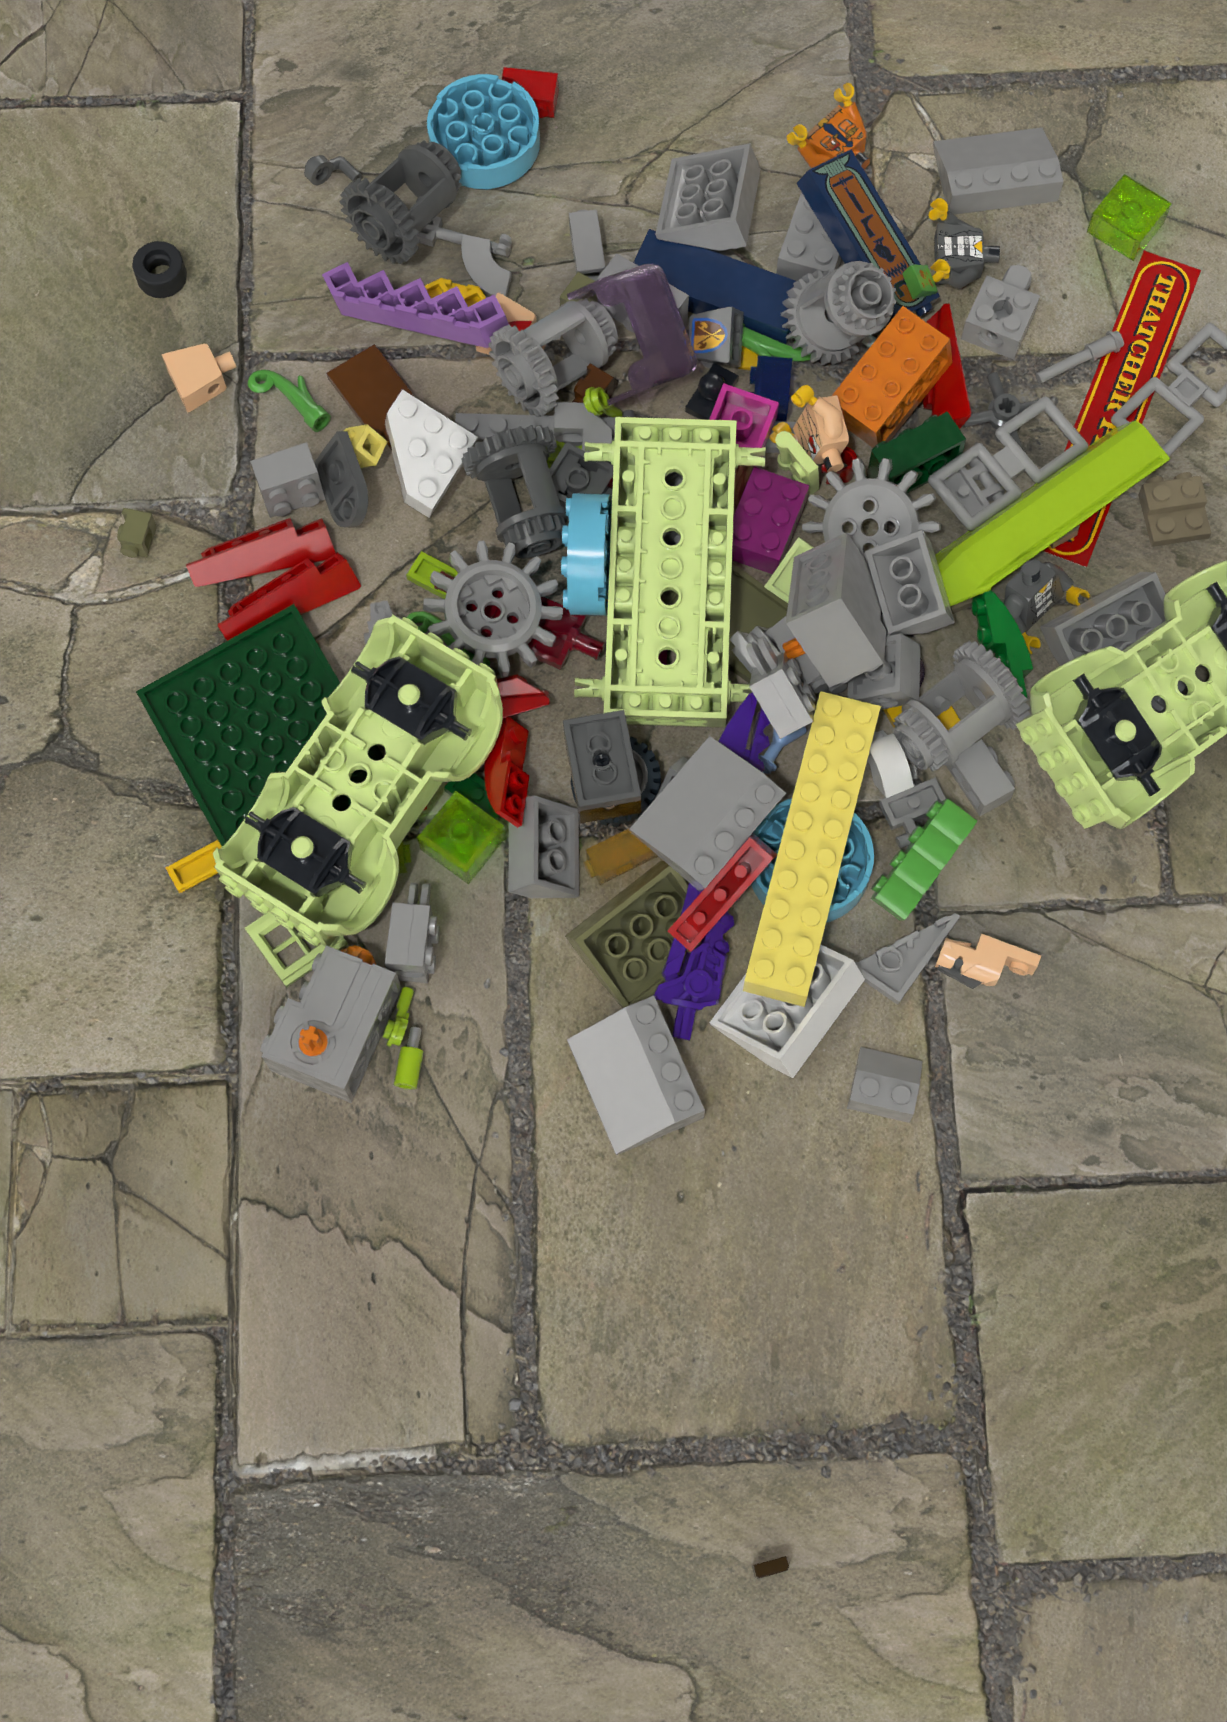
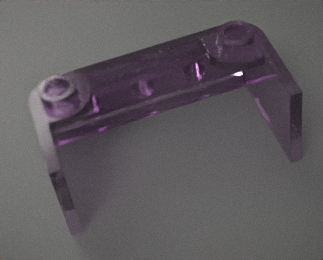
(655, 323)

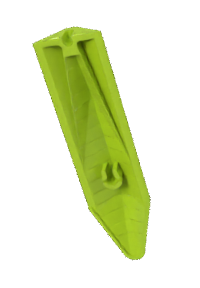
(1048, 511)

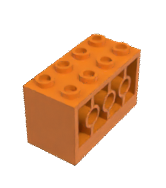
(893, 377)

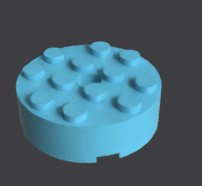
(487, 129)
(587, 554)
(854, 868)

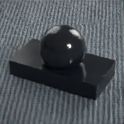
(708, 390)

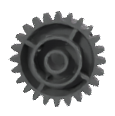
(383, 217)
(514, 455)

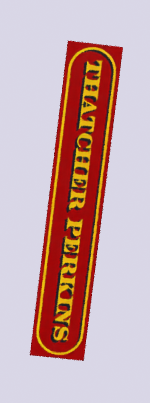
(1148, 328)

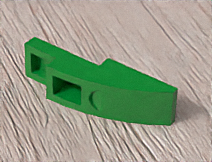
(1001, 635)

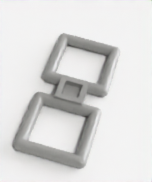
(1182, 392)
(1008, 463)

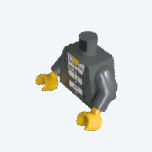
(958, 249)
(1035, 592)

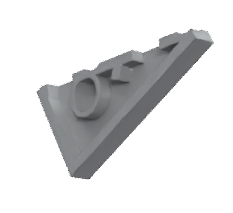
(899, 965)

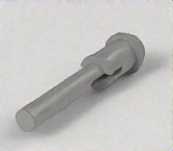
(1111, 342)

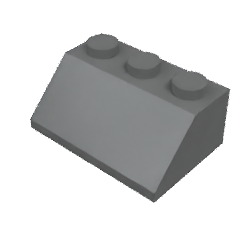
(909, 585)
(545, 851)

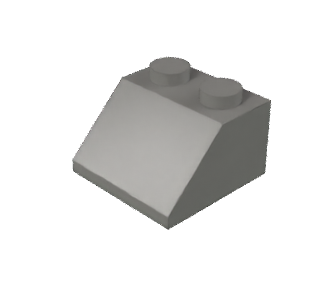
(885, 1085)

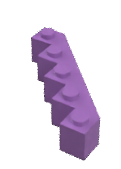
(413, 309)

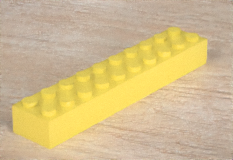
(811, 849)

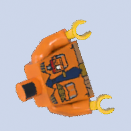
(834, 134)

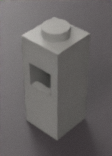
(586, 243)

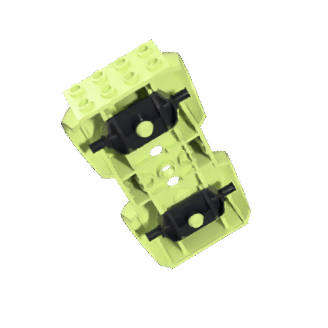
(1097, 719)
(339, 868)

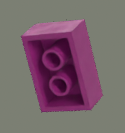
(767, 519)

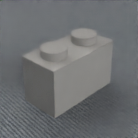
(982, 778)

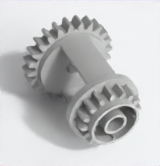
(848, 311)
(528, 370)
(988, 688)

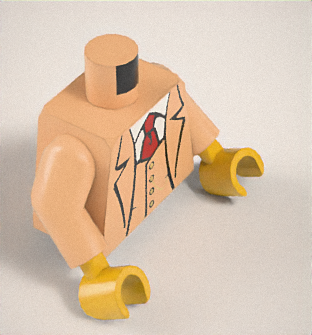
(819, 428)

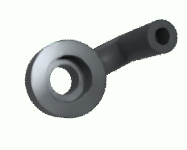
(319, 169)

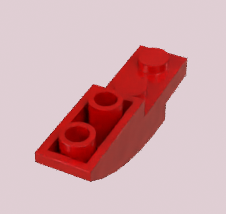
(504, 772)

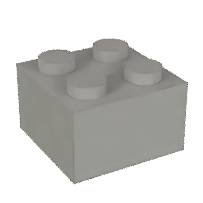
(288, 480)

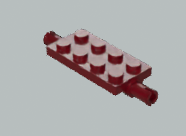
(566, 630)

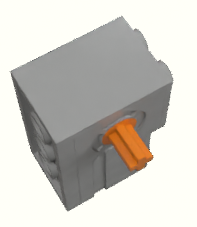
(835, 612)
(336, 1024)

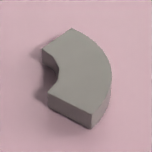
(482, 267)

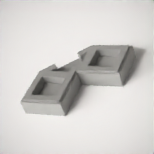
(574, 418)

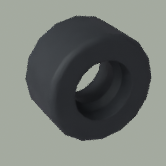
(154, 255)

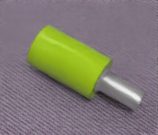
(409, 1062)

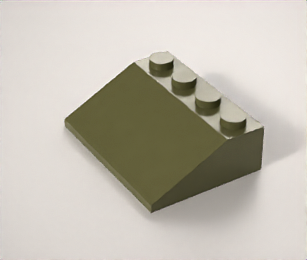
(628, 936)

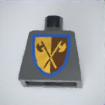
(717, 336)

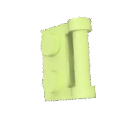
(797, 461)

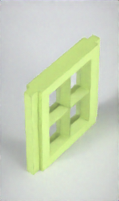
(299, 967)

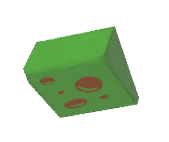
(919, 281)

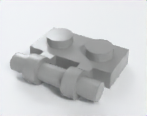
(968, 492)
(910, 806)

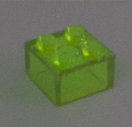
(1128, 217)
(461, 837)

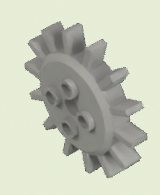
(890, 502)
(520, 599)

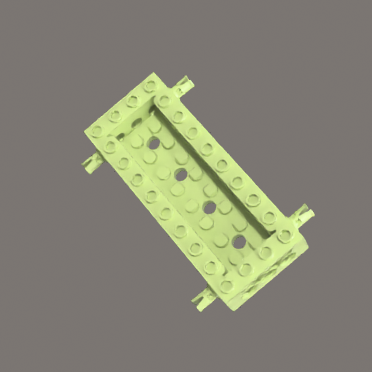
(697, 568)

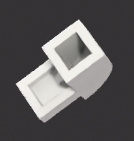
(889, 765)

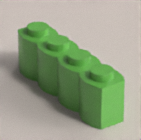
(924, 858)

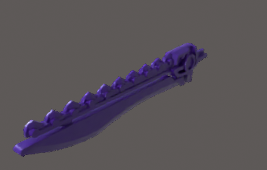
(705, 965)

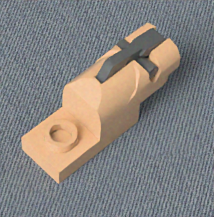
(985, 961)

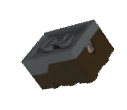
(602, 766)

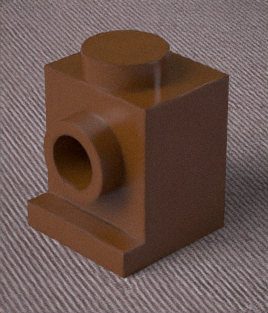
(594, 378)

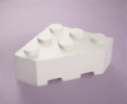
(425, 451)

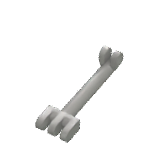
(434, 230)

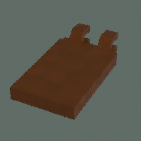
(368, 387)

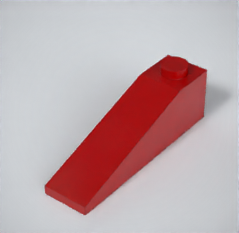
(722, 892)

